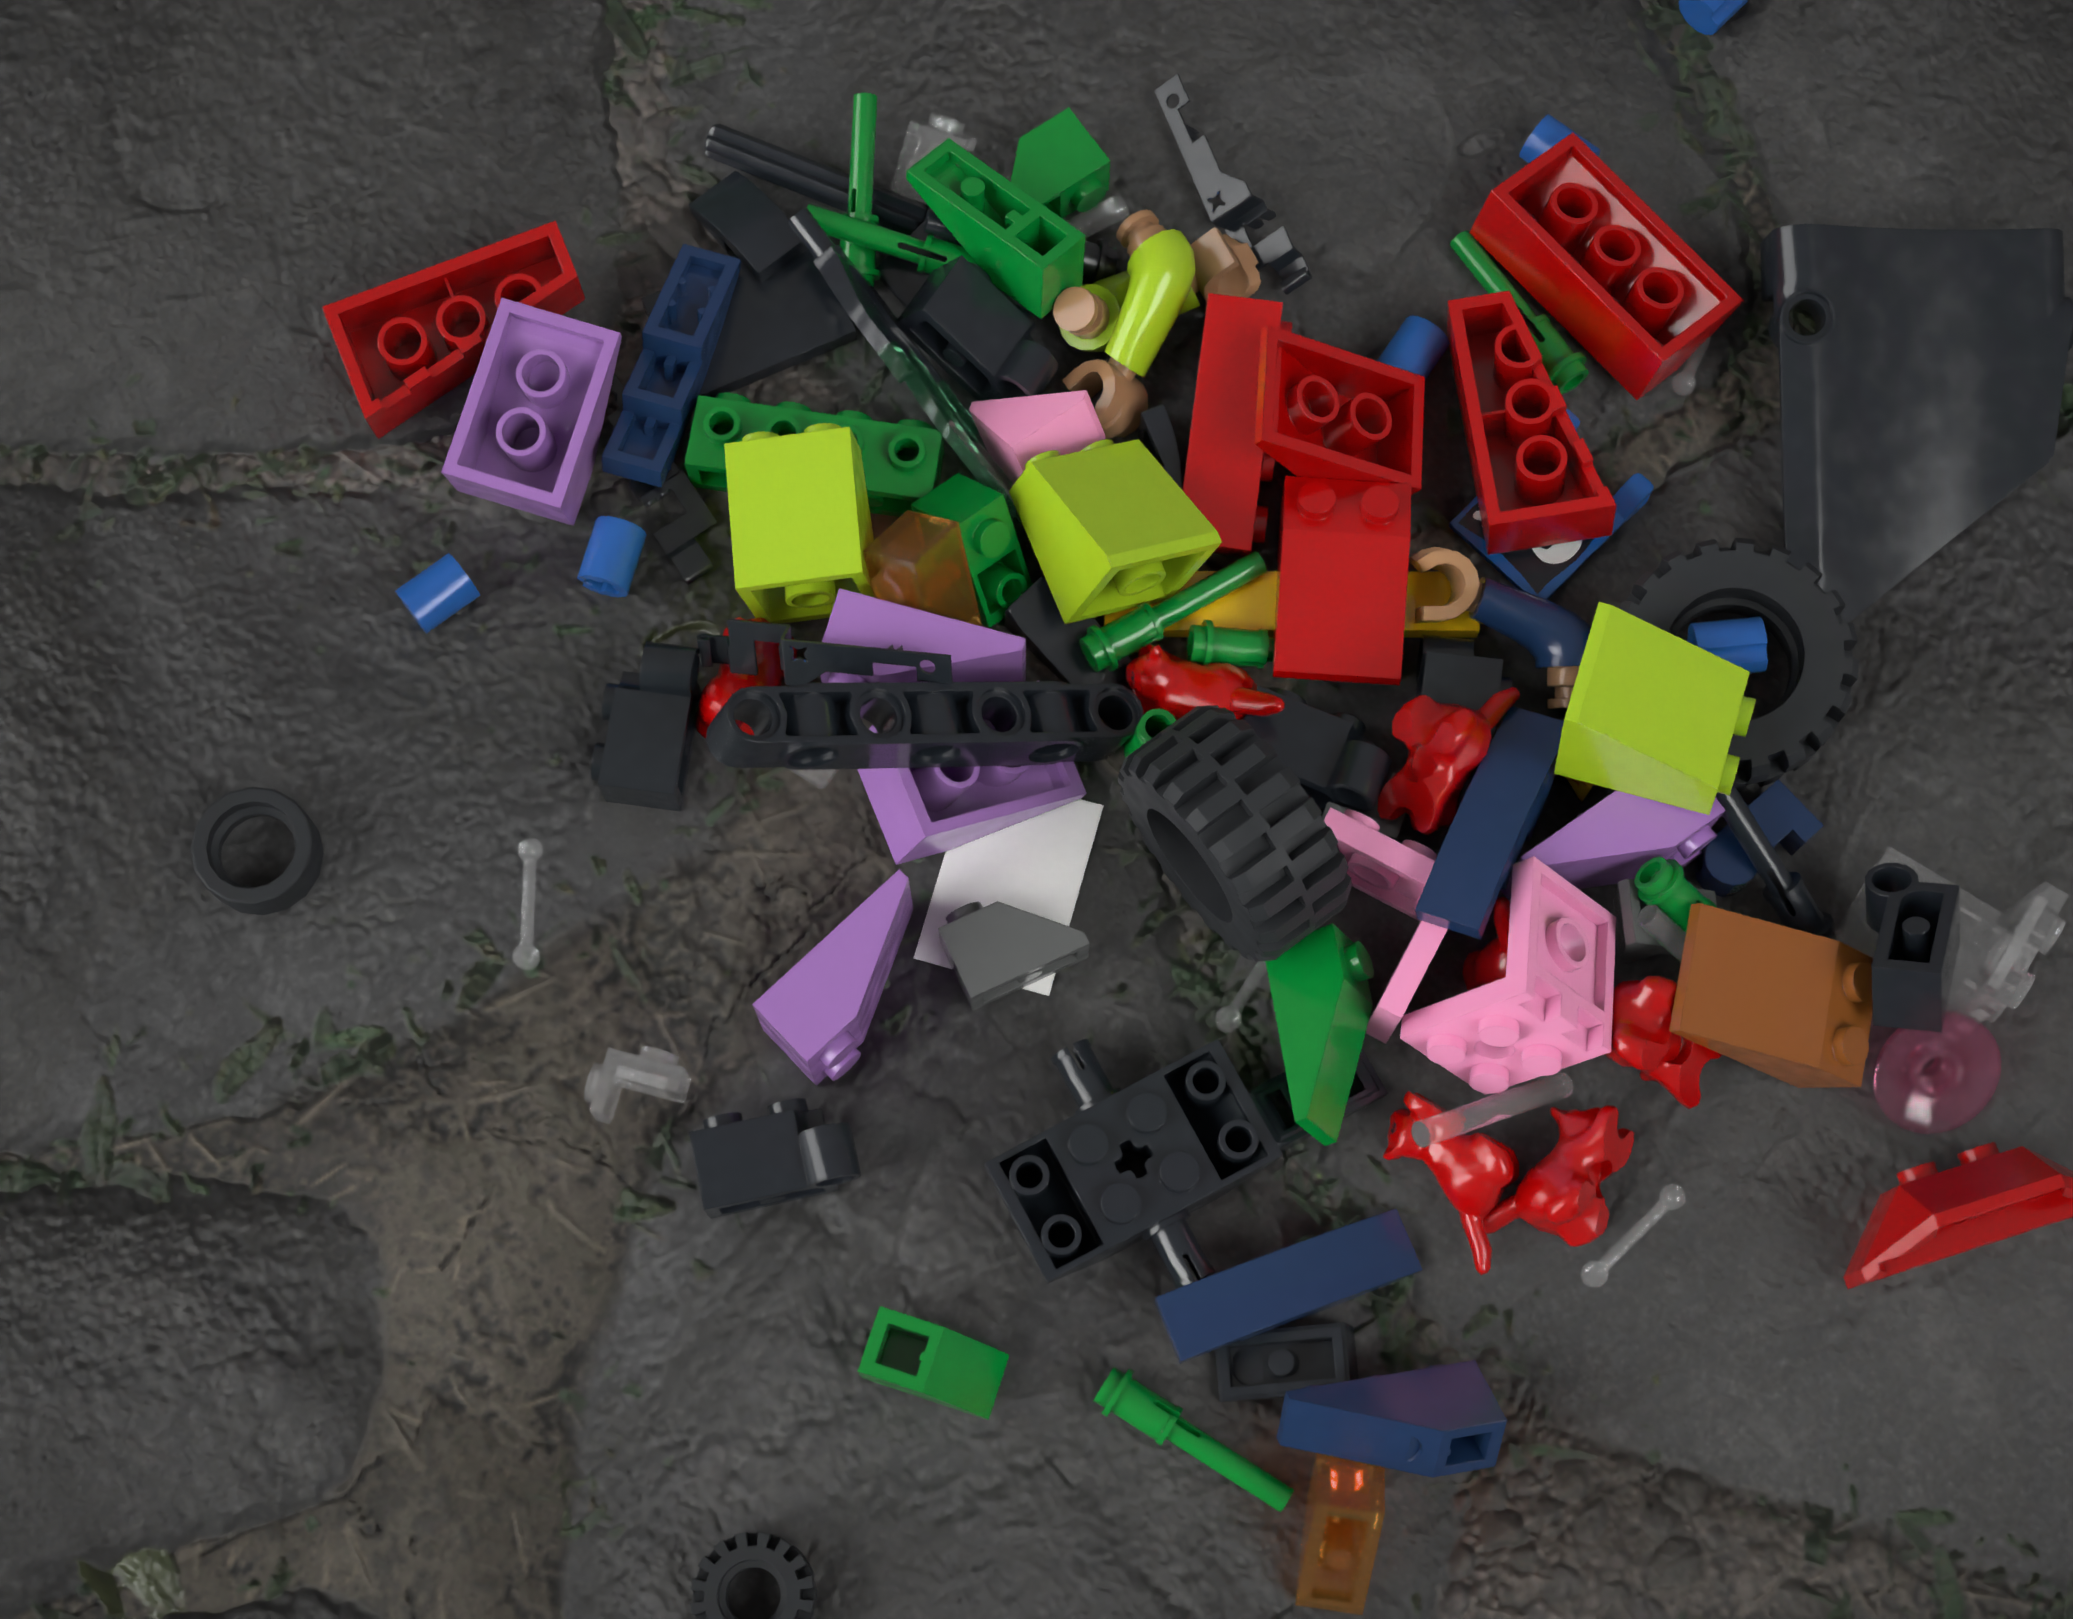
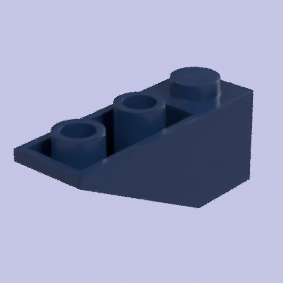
(1406, 1421)

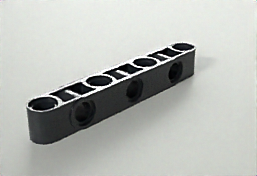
(922, 724)

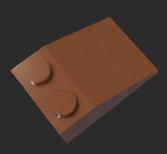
(1774, 998)

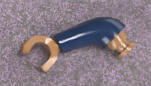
(1544, 628)

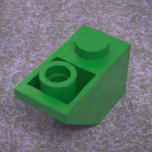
(1062, 165)
(988, 539)
(933, 1363)

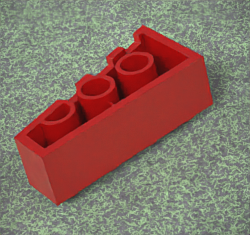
(429, 328)
(1222, 455)
(1528, 479)

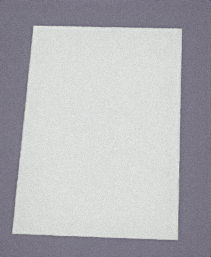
(1026, 866)

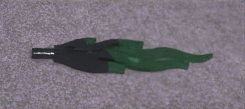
(901, 354)

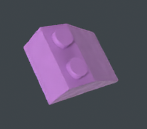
(534, 412)
(975, 651)
(950, 806)
(1621, 836)
(831, 994)

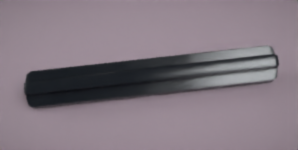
(808, 177)

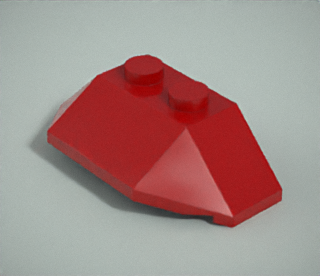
(1960, 1210)

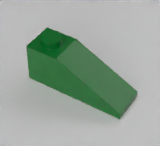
(1002, 228)
(1321, 1023)

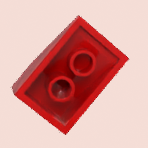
(1338, 412)
(1342, 580)

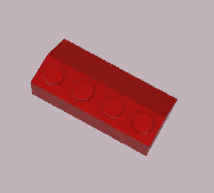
(1604, 264)

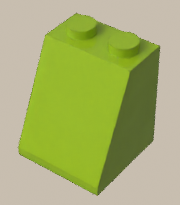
(798, 521)
(1110, 528)
(1653, 715)

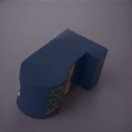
(1783, 819)

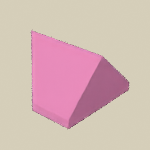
(1034, 424)

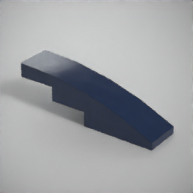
(672, 365)
(1492, 823)
(1287, 1285)

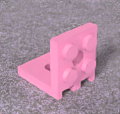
(1396, 877)
(1550, 1004)

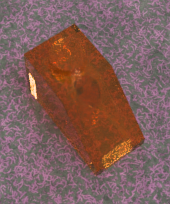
(923, 567)
(1340, 1534)

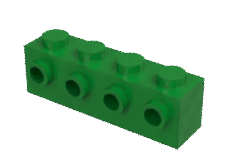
(898, 459)

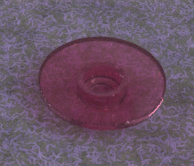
(1951, 1088)

